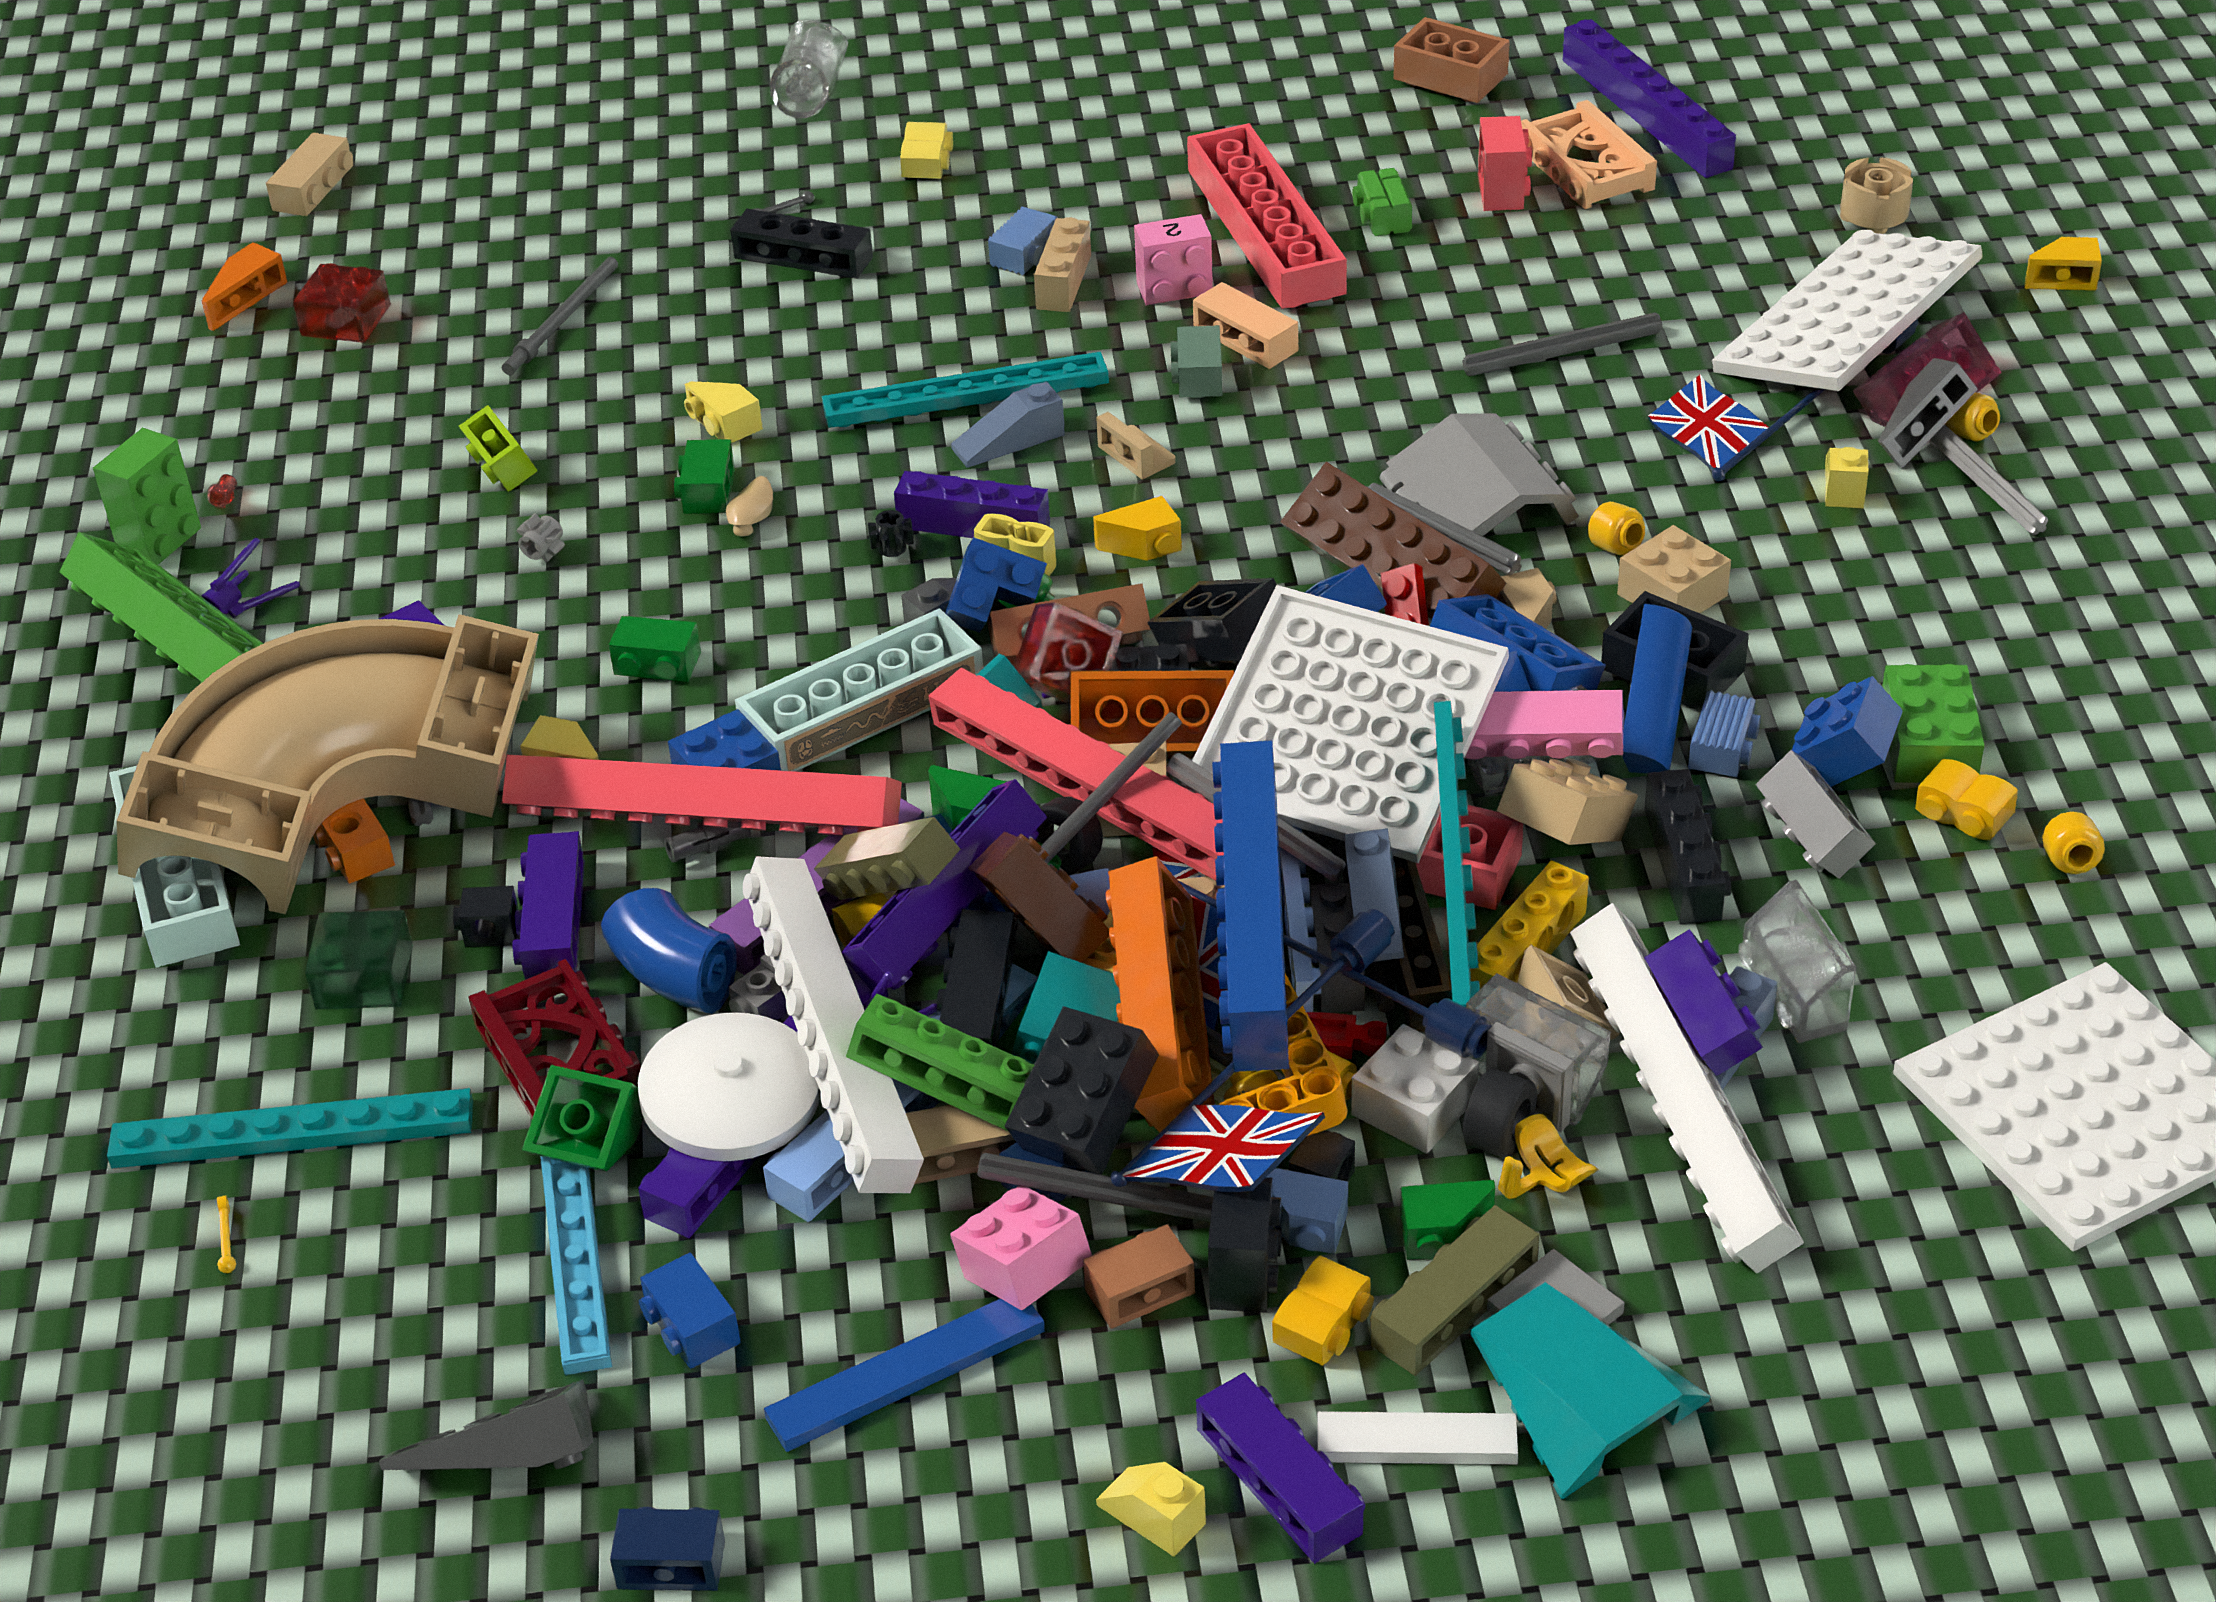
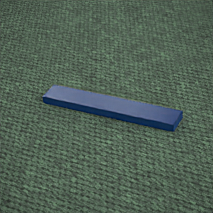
(900, 1372)

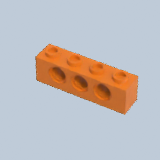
(355, 842)

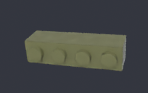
(887, 859)
(1452, 1289)

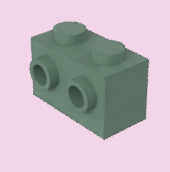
(1197, 361)

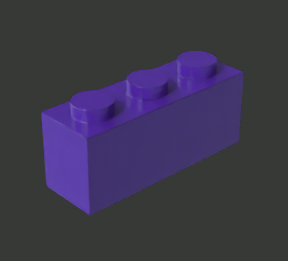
(1705, 1001)

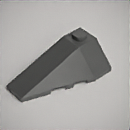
(533, 1434)

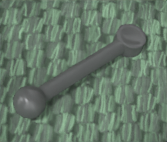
(807, 197)

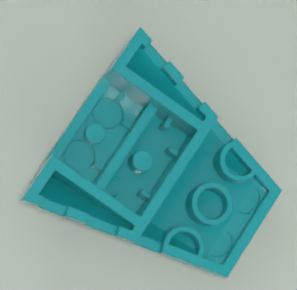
(1577, 1382)

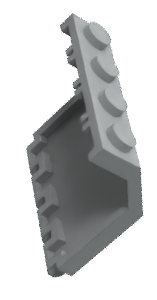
(1476, 473)

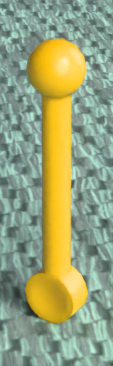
(226, 1263)

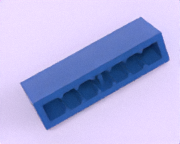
(1656, 690)

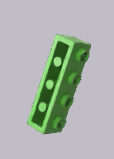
(938, 1060)

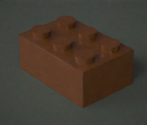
(1041, 897)

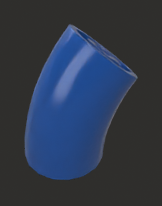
(670, 949)

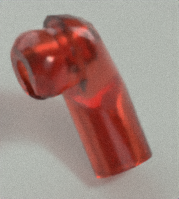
(222, 492)

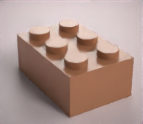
(1451, 59)

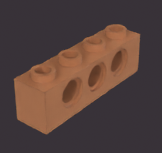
(1125, 603)

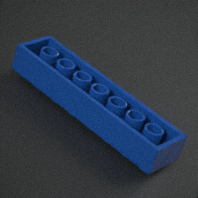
(1251, 907)

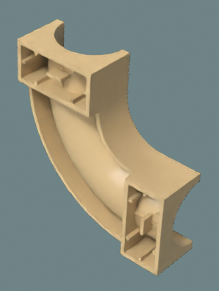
(320, 724)

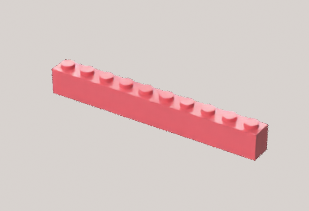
(1075, 766)
(700, 793)

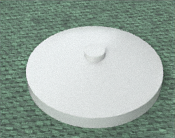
(727, 1087)

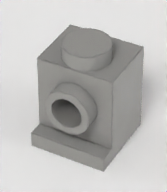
(758, 992)

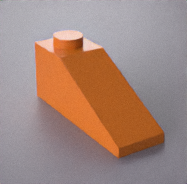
(242, 283)

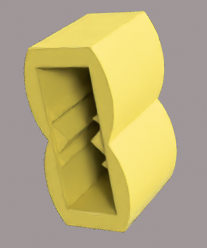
(925, 150)
(1021, 537)

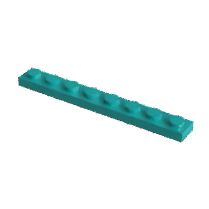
(962, 389)
(1455, 843)
(290, 1128)

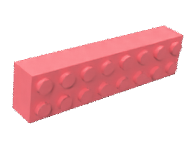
(1267, 216)

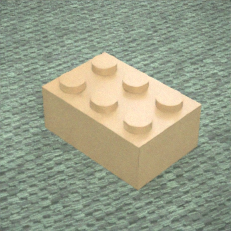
(1568, 801)

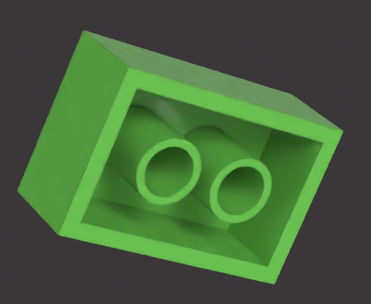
(148, 494)
(1935, 721)

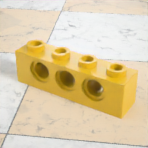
(1537, 918)

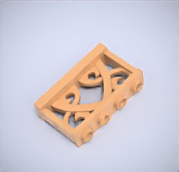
(1591, 130)

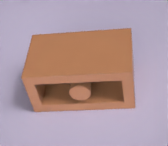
(1139, 1276)

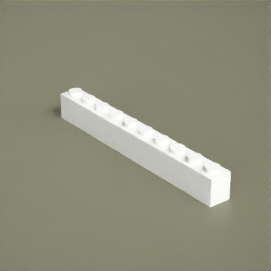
(825, 1009)
(1686, 1094)

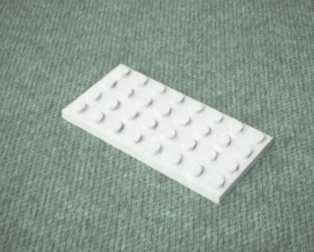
(1847, 310)

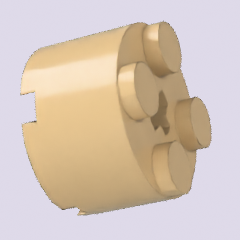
(1876, 194)

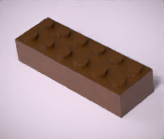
(1361, 527)

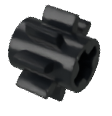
(891, 533)

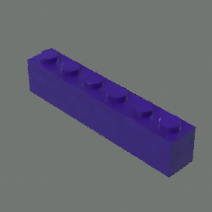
(917, 916)

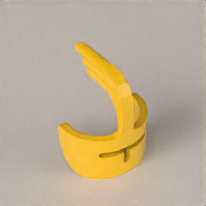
(1540, 1134)

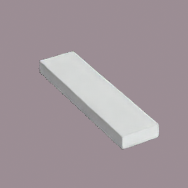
(1418, 1437)

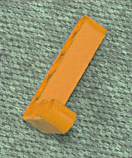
(1311, 1080)

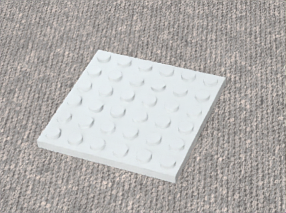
(1352, 714)
(2078, 1103)

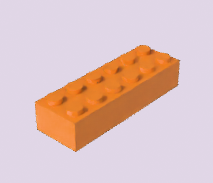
(1160, 984)

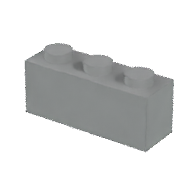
(1814, 815)

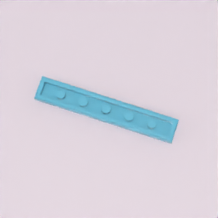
(576, 1267)

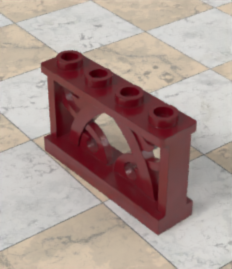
(503, 1016)

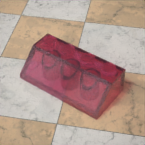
(1950, 341)

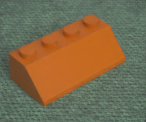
(1130, 704)

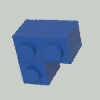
(990, 574)

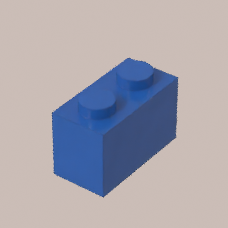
(689, 1311)

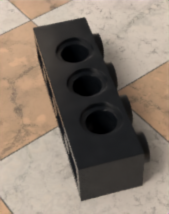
(802, 243)

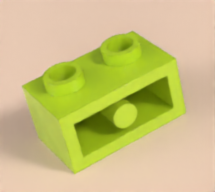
(497, 447)

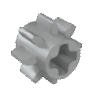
(540, 537)

